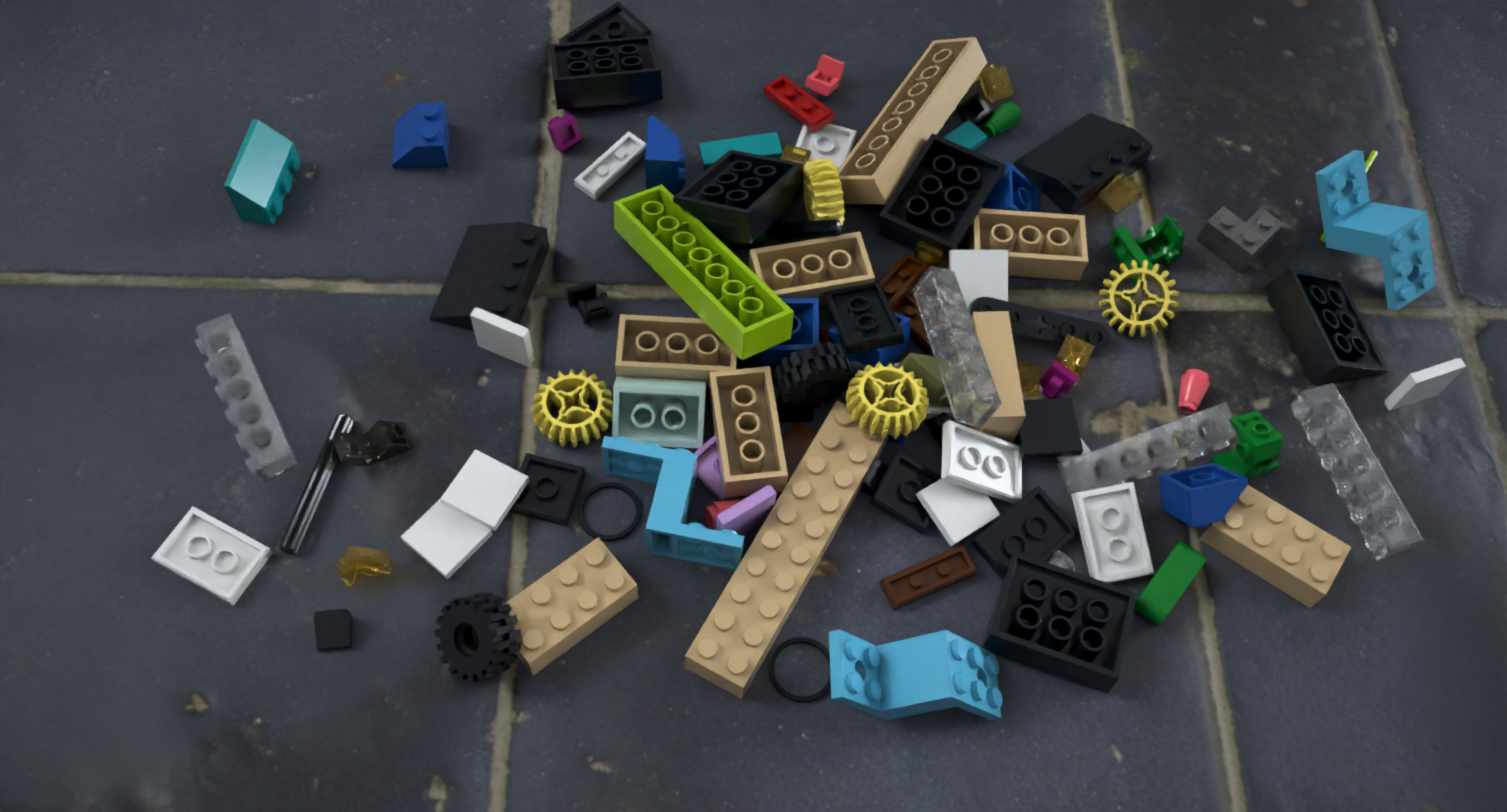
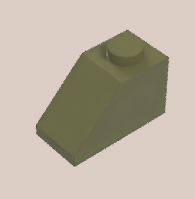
(927, 369)

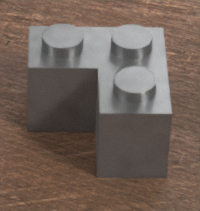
(1237, 240)

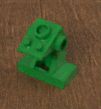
(1163, 238)
(1257, 447)

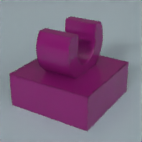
(564, 131)
(1057, 380)

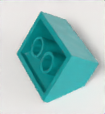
(262, 174)

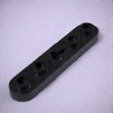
(1085, 330)

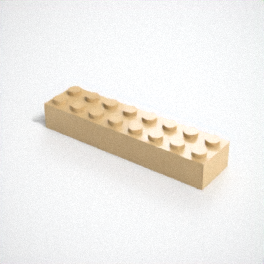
(909, 119)

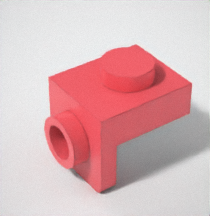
(826, 76)

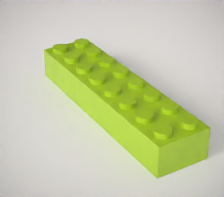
(703, 272)

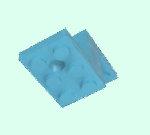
(1375, 229)
(676, 480)
(914, 675)

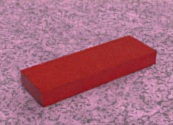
(799, 103)

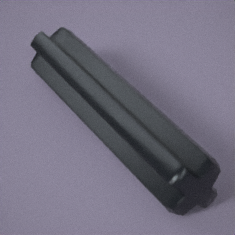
(808, 229)

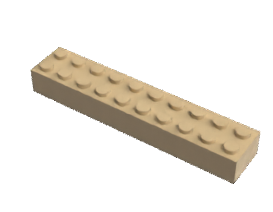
(784, 554)

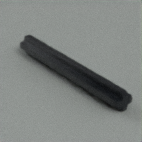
(314, 488)

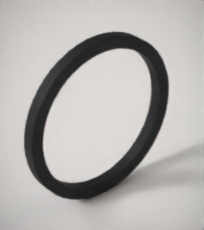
(602, 486)
(772, 674)

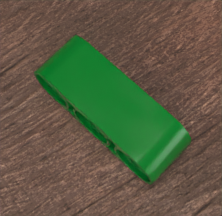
(1169, 583)

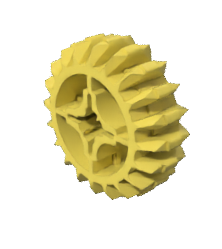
(822, 191)
(1151, 300)
(886, 403)
(575, 418)

